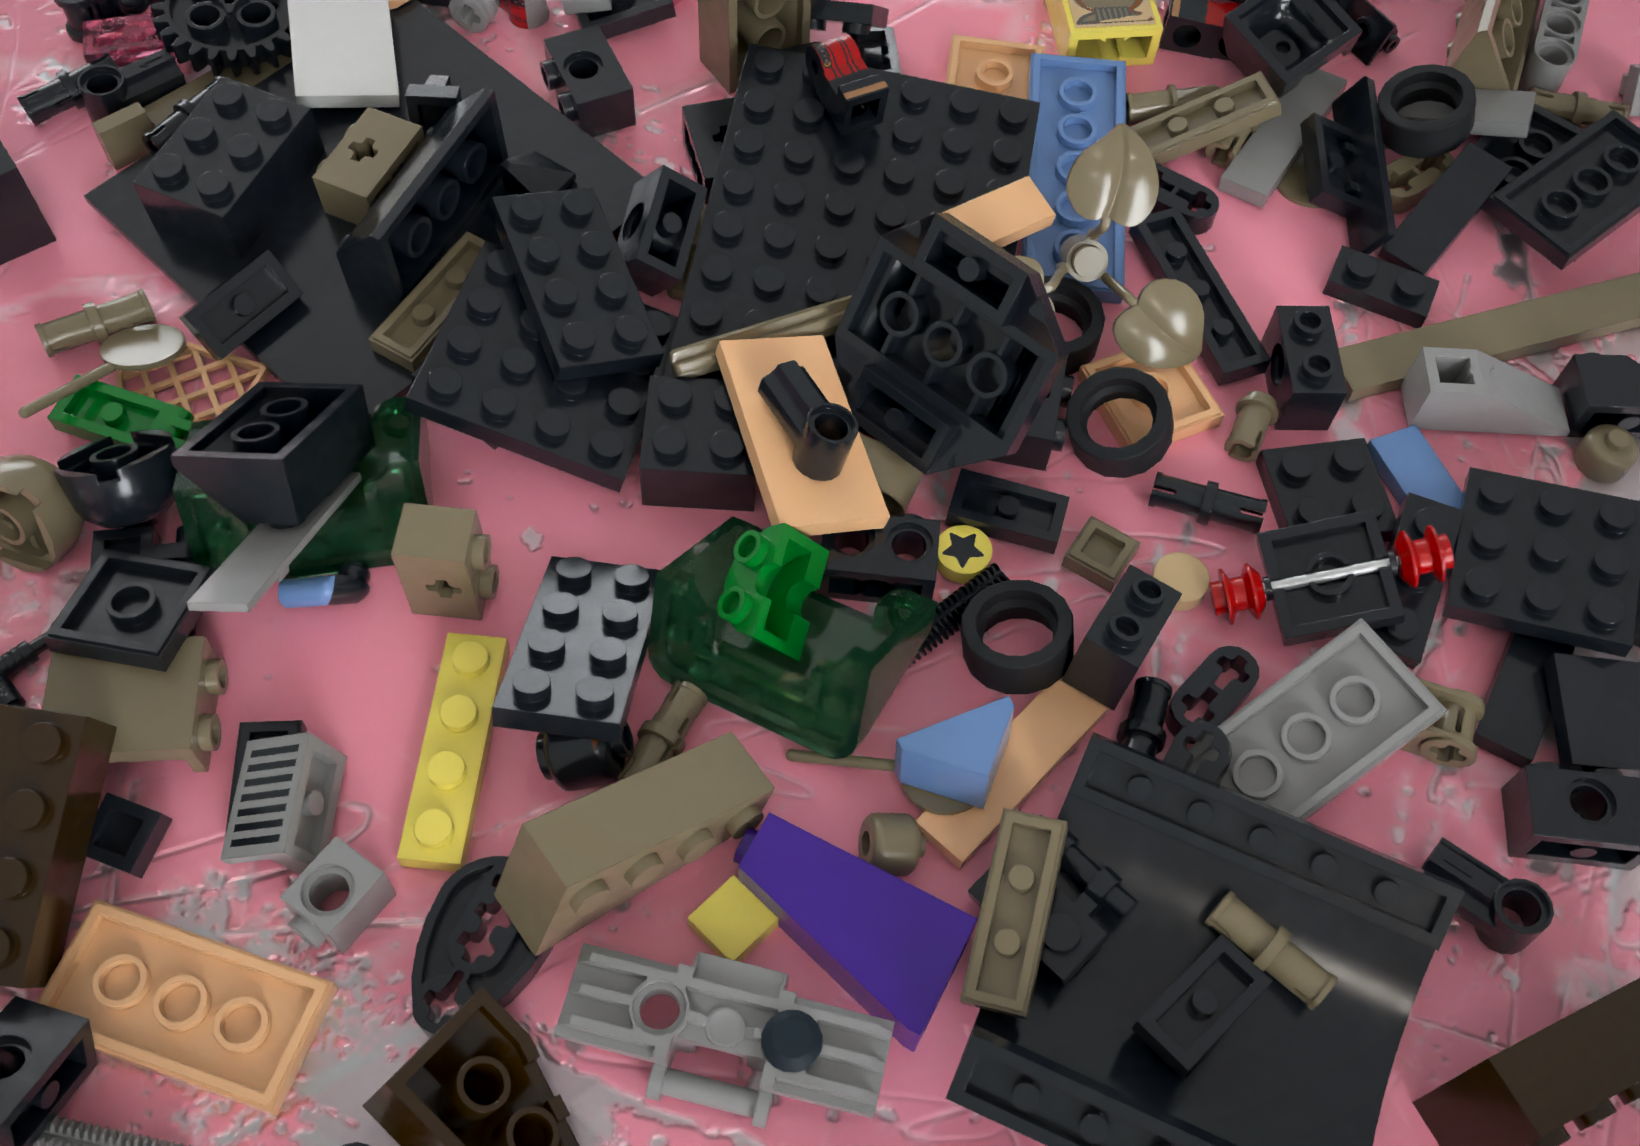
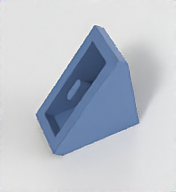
(958, 754)

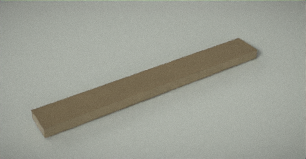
(1500, 332)

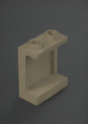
(154, 710)

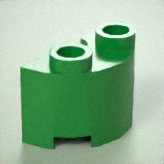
(769, 584)

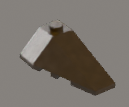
(473, 1087)

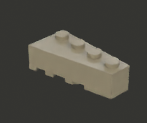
(627, 838)

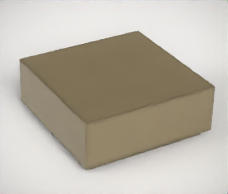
(122, 135)
(1100, 554)

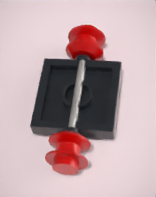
(1331, 576)

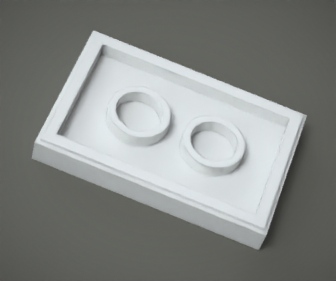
(343, 53)

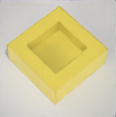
(732, 921)

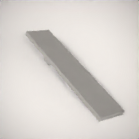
(264, 558)

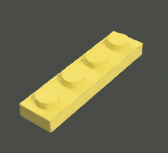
(453, 754)

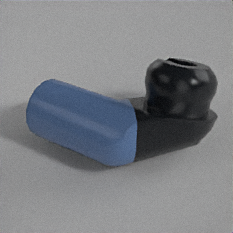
(345, 588)

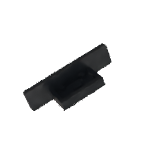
(1349, 166)

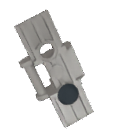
(734, 1008)

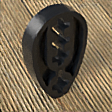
(441, 952)

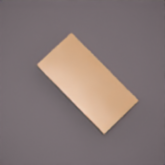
(806, 504)
(190, 1005)

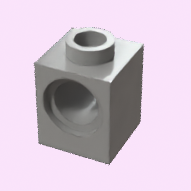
(334, 870)

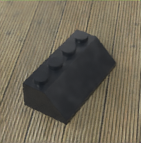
(426, 202)

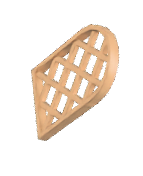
(258, 373)

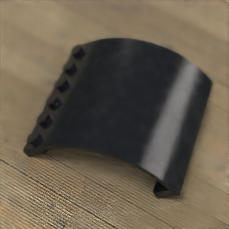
(1280, 1069)

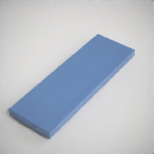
(1078, 106)

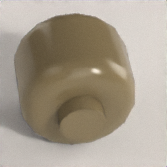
(1606, 453)
(891, 842)

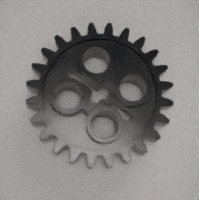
(224, 32)

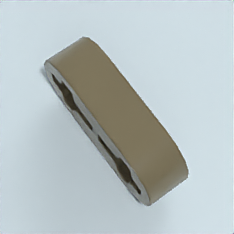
(1406, 173)

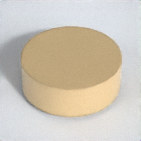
(1185, 575)

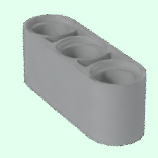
(1553, 44)

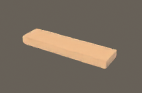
(1036, 746)

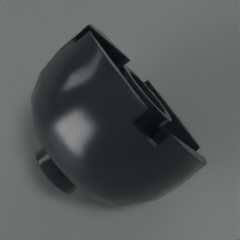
(120, 482)

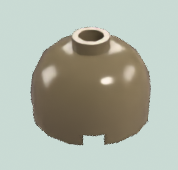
(34, 514)

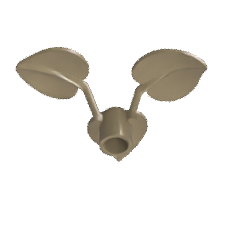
(1121, 184)

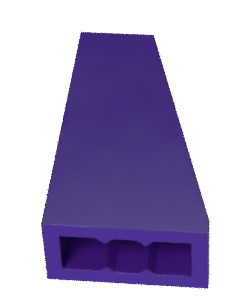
(857, 922)

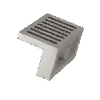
(284, 801)

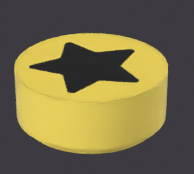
(963, 553)

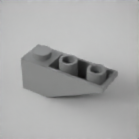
(1479, 394)

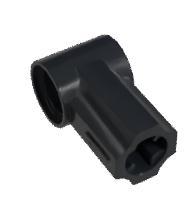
(143, 81)
(818, 428)
(1487, 894)

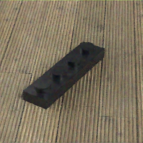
(1175, 253)

